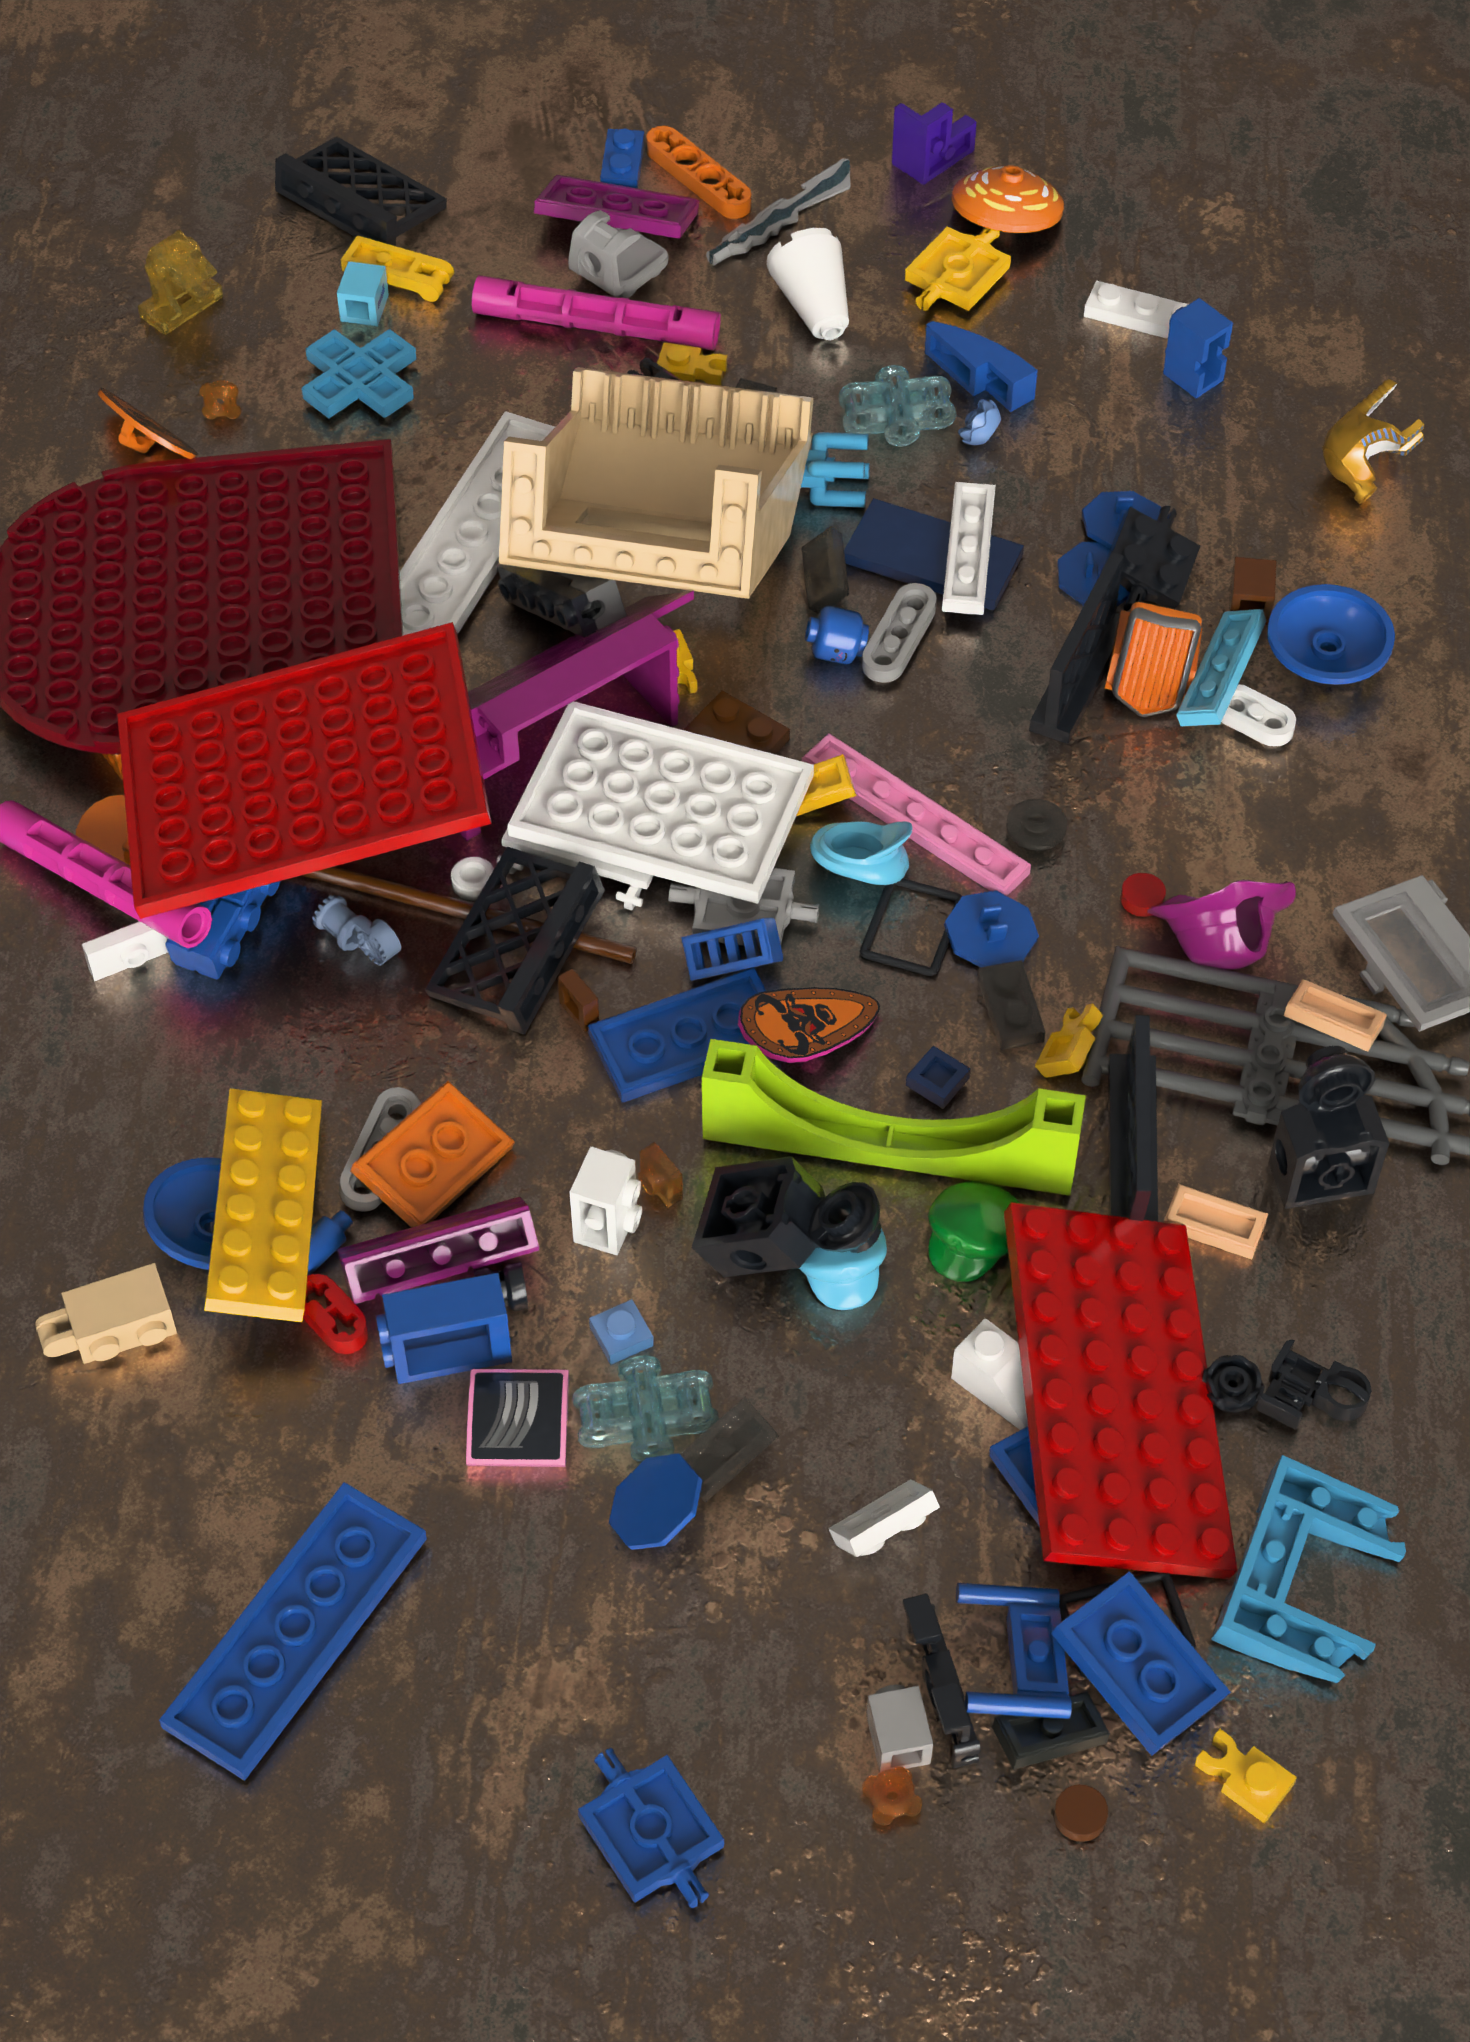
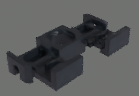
(942, 1680)

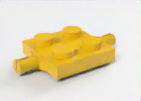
(957, 268)

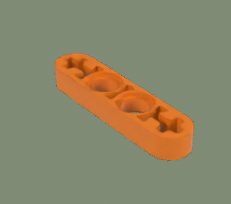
(669, 146)

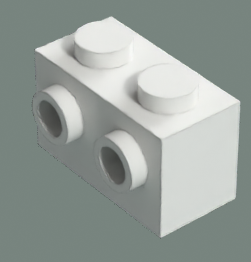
(605, 1200)

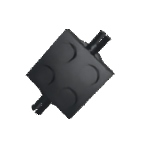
(1154, 559)

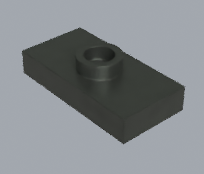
(1040, 1739)

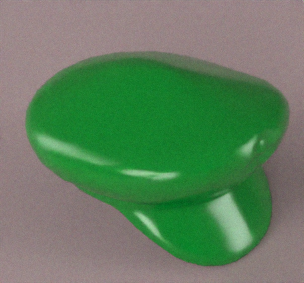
(968, 1229)

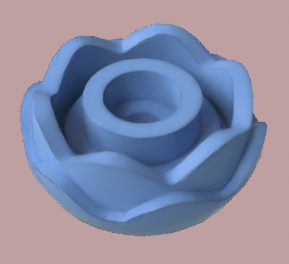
(980, 423)

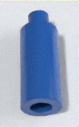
(326, 1238)

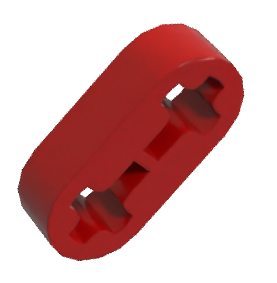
(338, 1307)

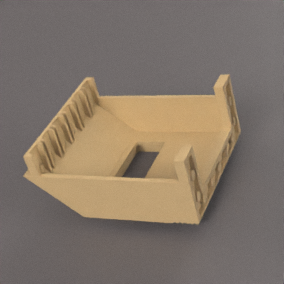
(658, 484)

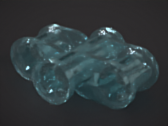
(906, 404)
(628, 1410)

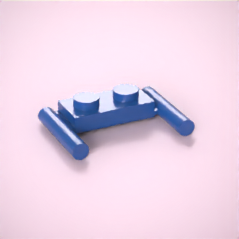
(1035, 1655)

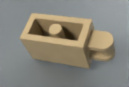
(109, 1317)

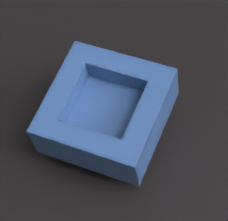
(621, 1332)

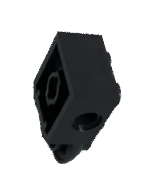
(1333, 1138)
(777, 1214)

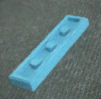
(1221, 668)

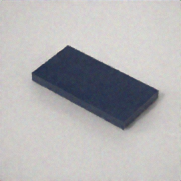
(915, 550)

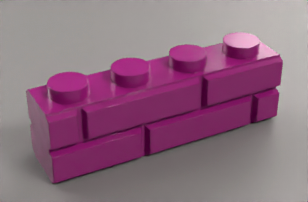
(438, 1249)

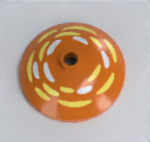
(1008, 200)

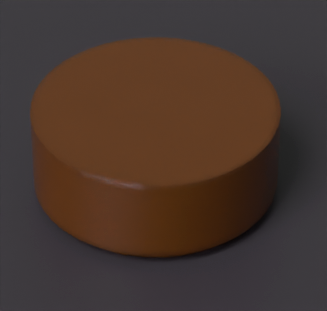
(1081, 1813)

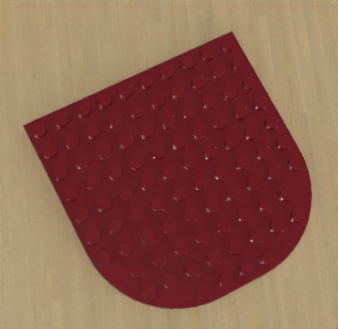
(192, 581)

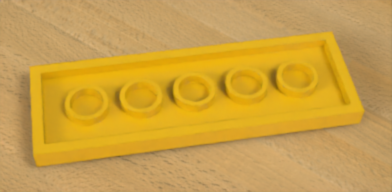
(264, 1206)

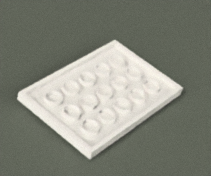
(662, 801)

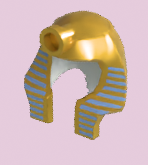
(1359, 437)

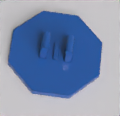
(1106, 511)
(1081, 569)
(991, 929)
(655, 1501)

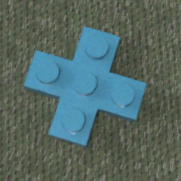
(359, 373)

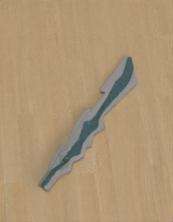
(782, 212)

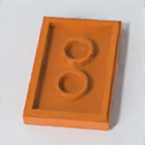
(432, 1156)

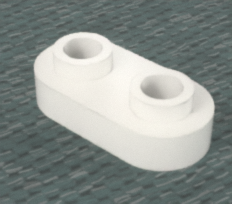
(1260, 717)

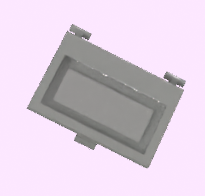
(1412, 949)

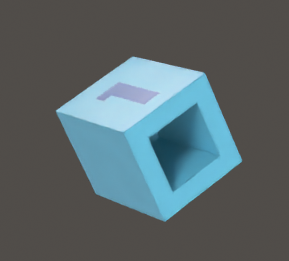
(362, 293)

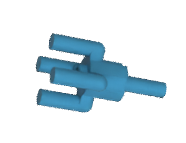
(824, 469)

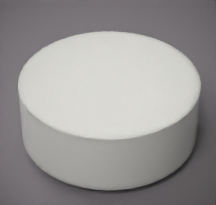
(470, 877)

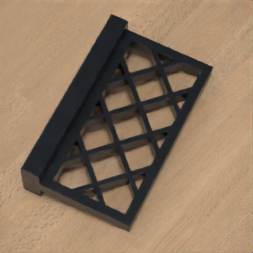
(350, 206)
(1081, 659)
(550, 941)
(1133, 1128)

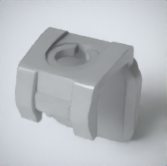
(613, 256)

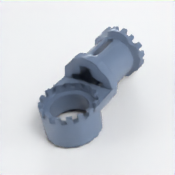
(356, 931)

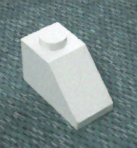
(991, 1370)

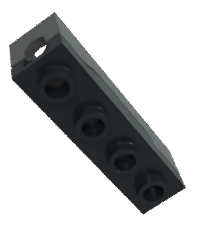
(565, 599)

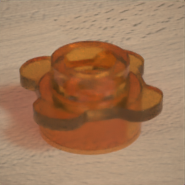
(220, 390)
(897, 1781)

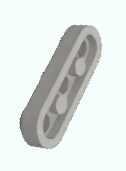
(885, 653)
(376, 1127)

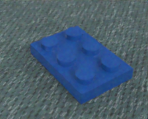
(1140, 1663)

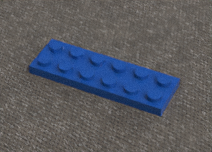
(293, 1631)

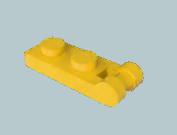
(403, 266)

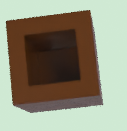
(1253, 585)

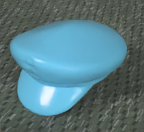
(863, 850)
(845, 1278)

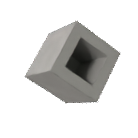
(899, 1727)

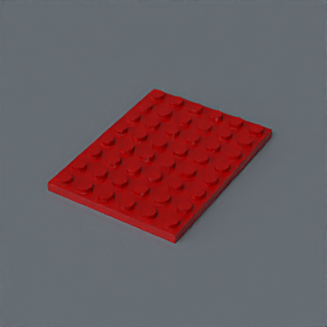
(300, 770)

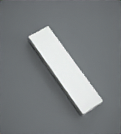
(968, 548)

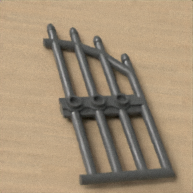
(1271, 1049)

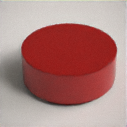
(1141, 893)

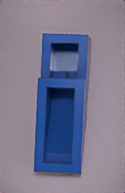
(981, 364)

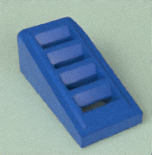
(768, 940)

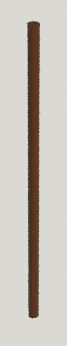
(459, 908)

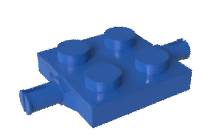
(651, 1828)

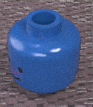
(837, 635)

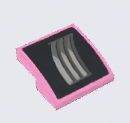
(517, 1418)

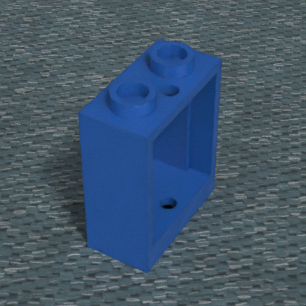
(445, 1328)

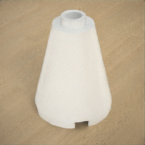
(813, 280)

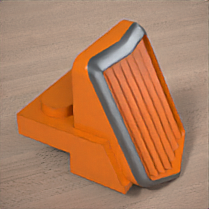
(1153, 658)

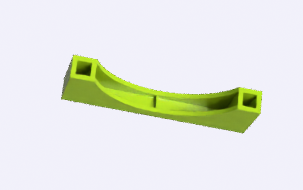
(761, 1107)

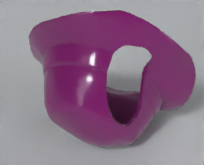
(1229, 925)

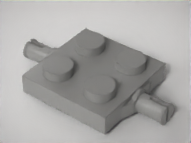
(719, 910)

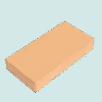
(1335, 1015)
(1217, 1221)

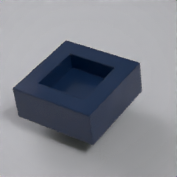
(938, 1077)

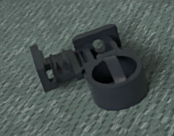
(1305, 1380)

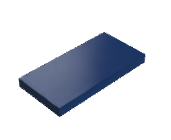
(671, 1036)

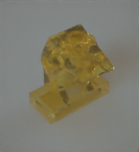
(175, 269)

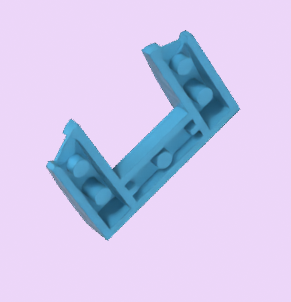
(1255, 1610)

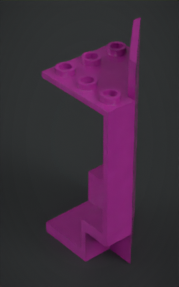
(629, 647)

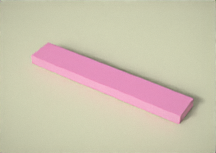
(932, 824)

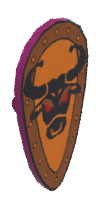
(805, 1021)

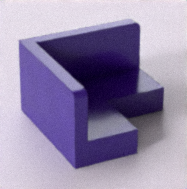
(930, 142)

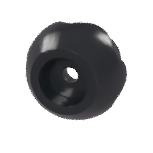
(1234, 1370)

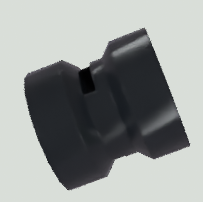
(512, 1284)

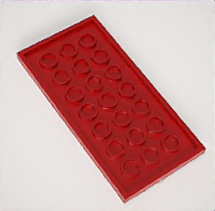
(1117, 1394)

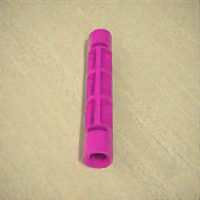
(596, 312)
(93, 871)

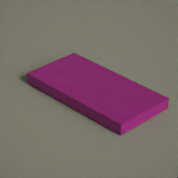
(627, 206)

